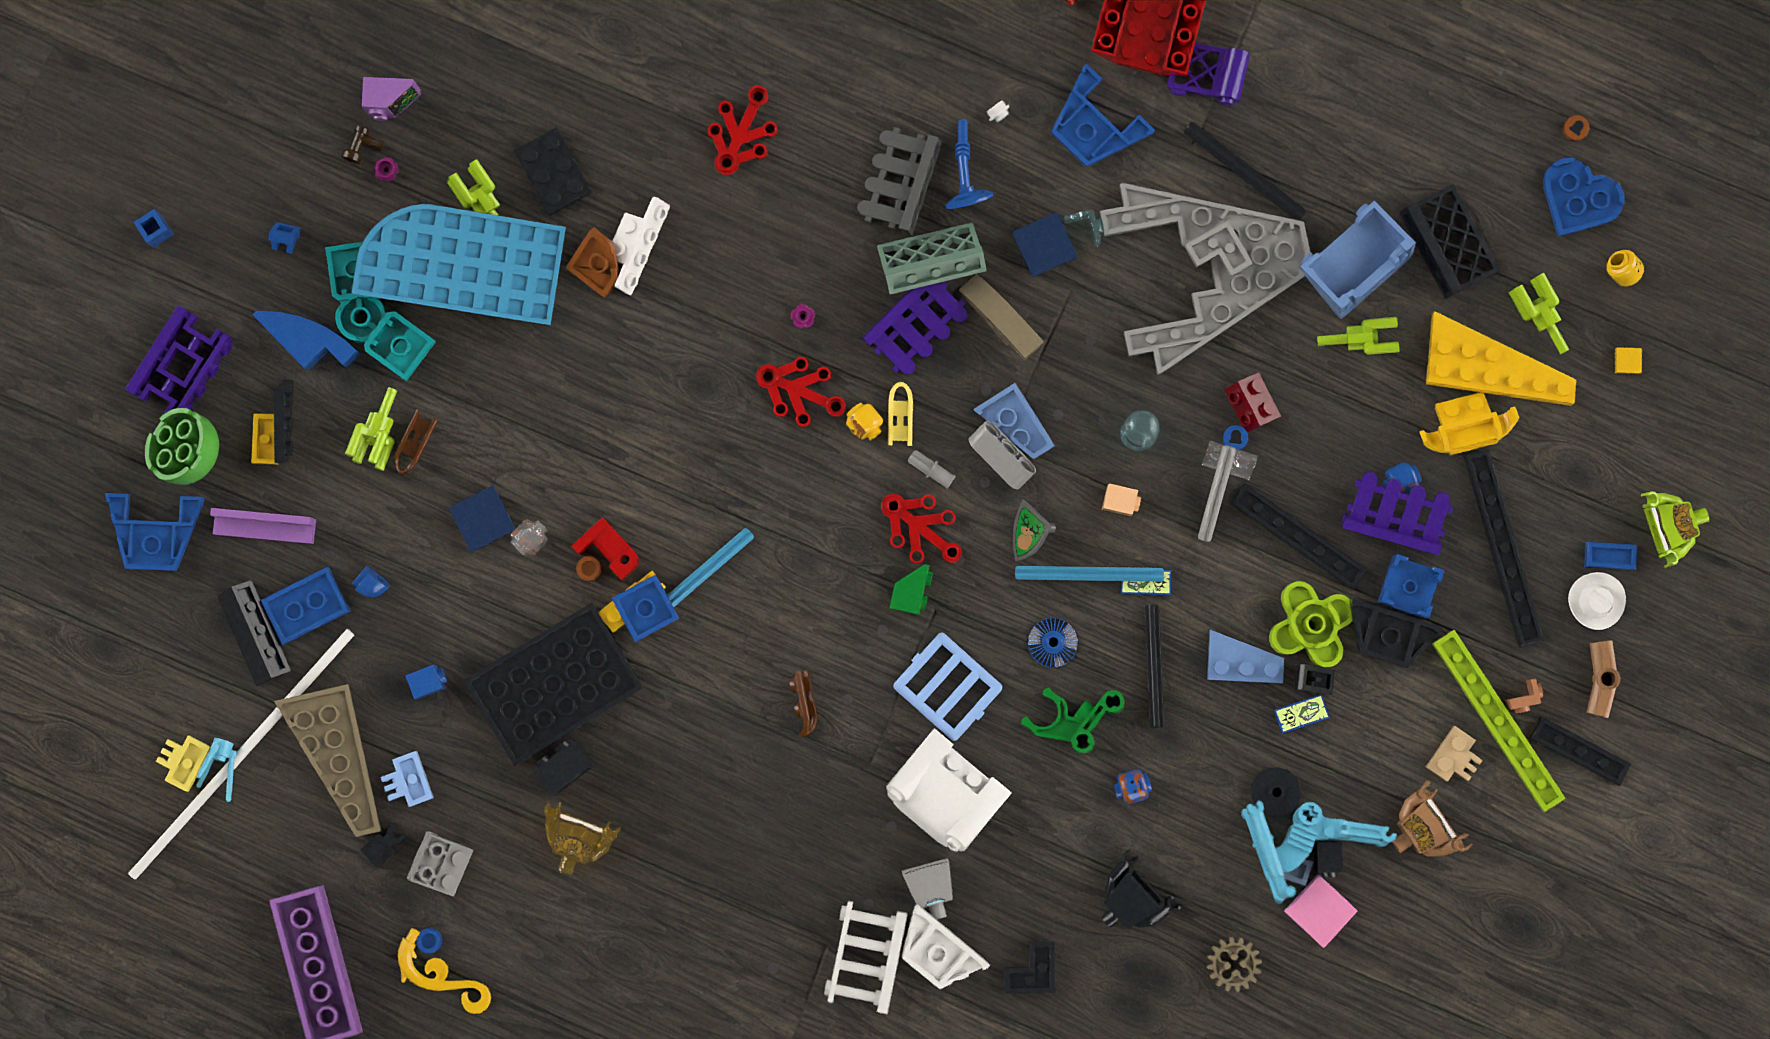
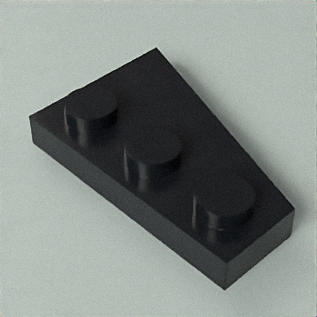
(283, 421)

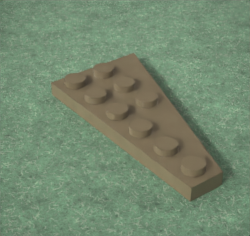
(332, 741)

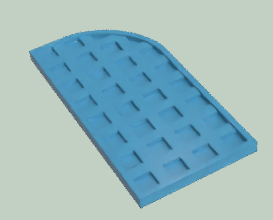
(462, 262)

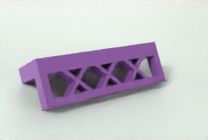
(263, 526)

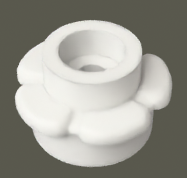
(998, 111)

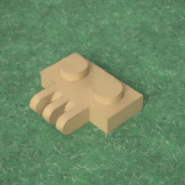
(1454, 756)

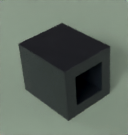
(1328, 858)

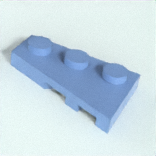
(1016, 421)
(1241, 662)

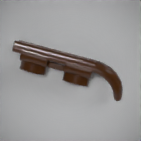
(411, 447)
(803, 707)

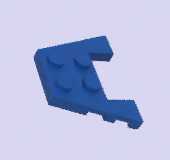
(1087, 131)
(153, 543)

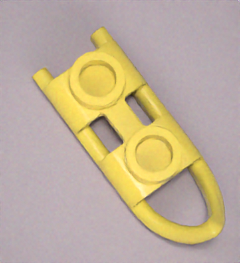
(900, 409)

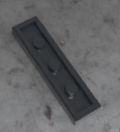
(1580, 751)

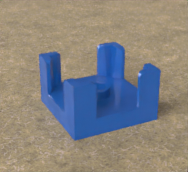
(1409, 586)

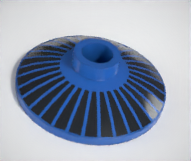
(1039, 642)

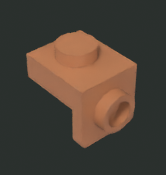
(1522, 704)

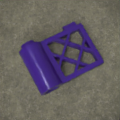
(1228, 76)

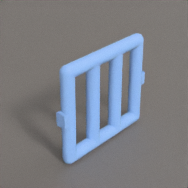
(919, 699)

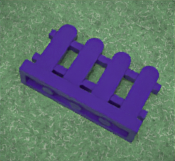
(908, 332)
(1407, 523)

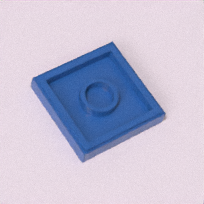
(645, 608)

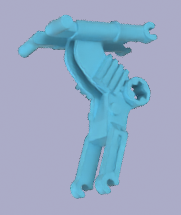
(1300, 841)

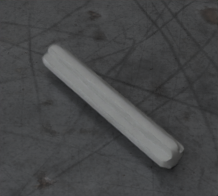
(1216, 493)

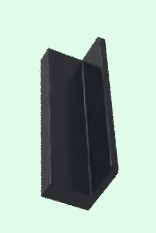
(253, 632)

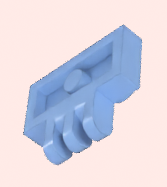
(409, 780)

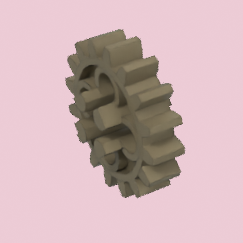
(1247, 962)

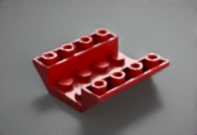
(1149, 34)

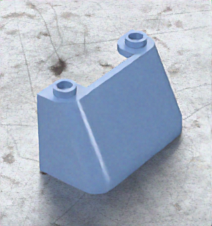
(1358, 259)

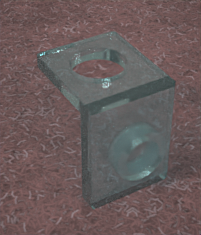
(1095, 224)

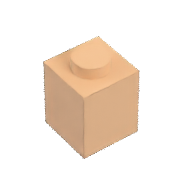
(1121, 500)

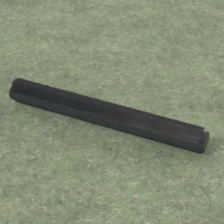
(1154, 666)

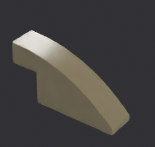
(1001, 317)

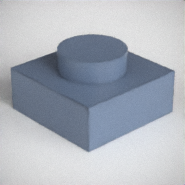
(1301, 873)

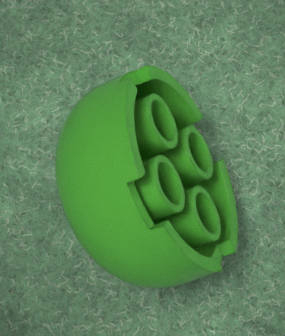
(183, 448)

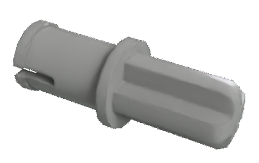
(931, 469)

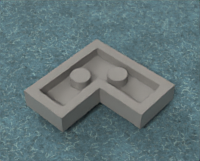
(1223, 243)

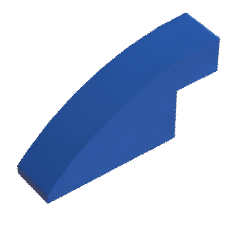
(306, 339)

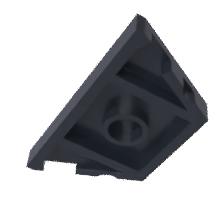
(1389, 634)

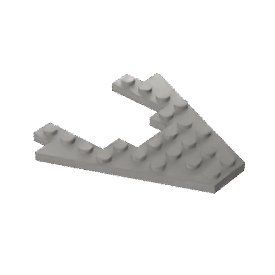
(1271, 242)

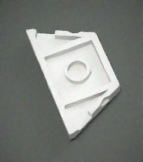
(938, 951)

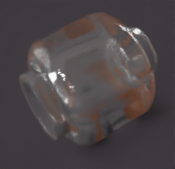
(529, 537)

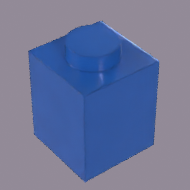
(153, 228)
(426, 681)

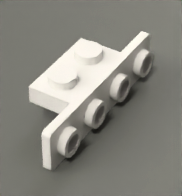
(634, 242)

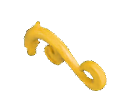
(408, 970)

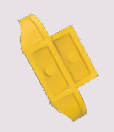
(1468, 425)

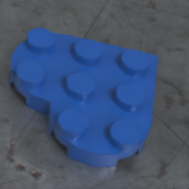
(1580, 198)

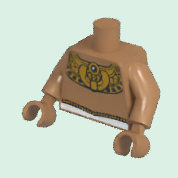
(1426, 827)

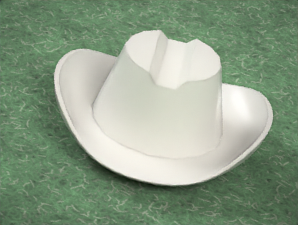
(1597, 600)

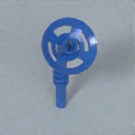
(967, 193)

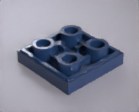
(1044, 244)
(482, 518)

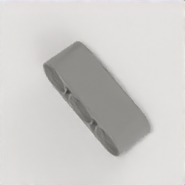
(1002, 455)

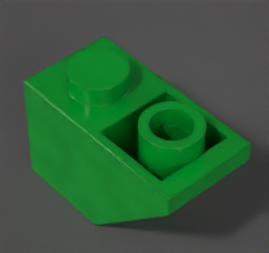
(909, 591)

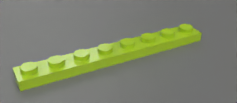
(1498, 721)

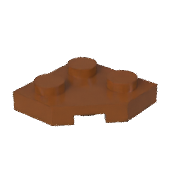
(596, 262)

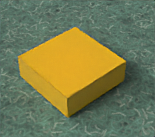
(1628, 360)

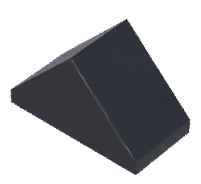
(1314, 679)

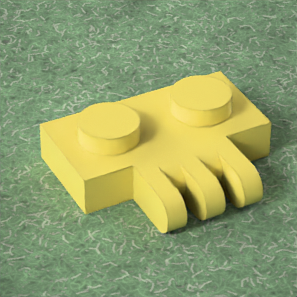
(184, 761)

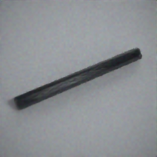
(1244, 171)

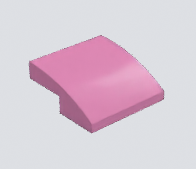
(1320, 911)

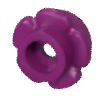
(386, 163)
(809, 315)

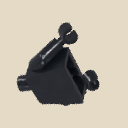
(1133, 899)

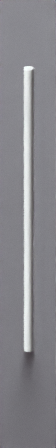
(241, 754)

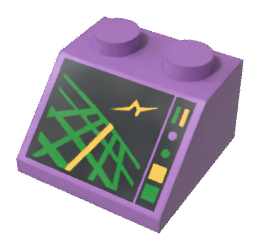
(387, 96)

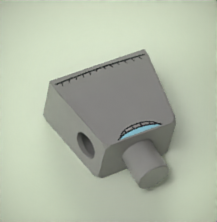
(930, 886)

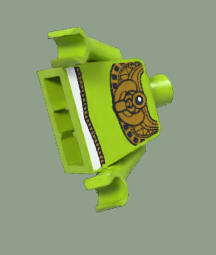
(1672, 524)

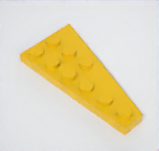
(1479, 364)

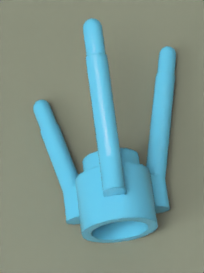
(219, 751)

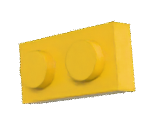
(263, 439)

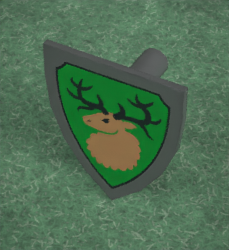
(1029, 531)

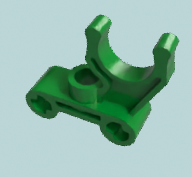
(1081, 724)

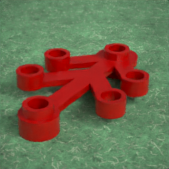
(741, 135)
(797, 389)
(917, 525)

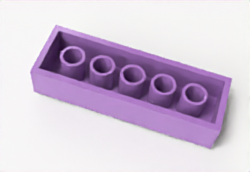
(316, 965)

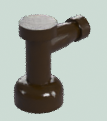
(361, 137)

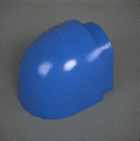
(370, 583)

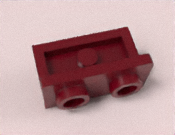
(1252, 402)

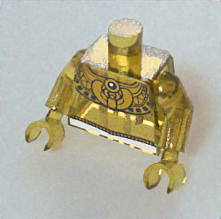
(576, 838)

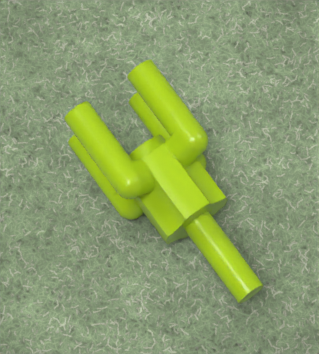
(478, 196)
(1541, 310)
(1364, 337)
(374, 433)

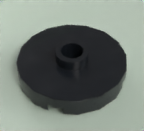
(1287, 783)

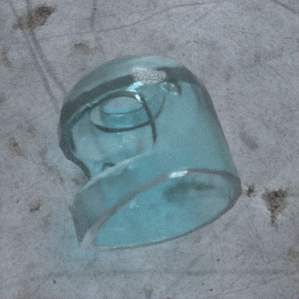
(1141, 429)

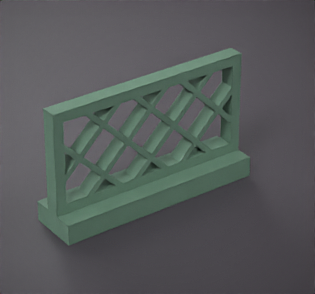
(932, 267)

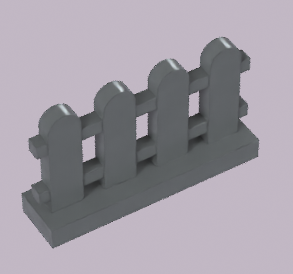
(902, 193)

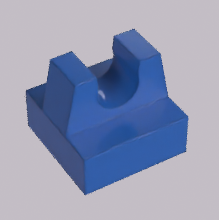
(284, 234)

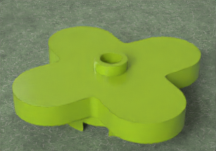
(1328, 617)

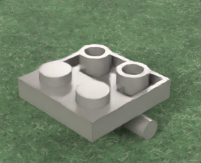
(439, 864)

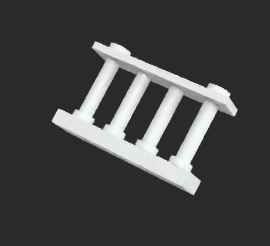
(890, 949)

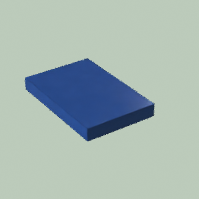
(305, 605)

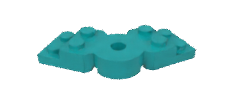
(384, 334)

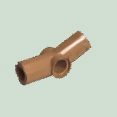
(1602, 696)

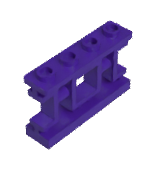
(165, 350)

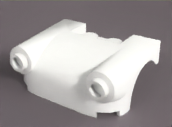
(945, 793)

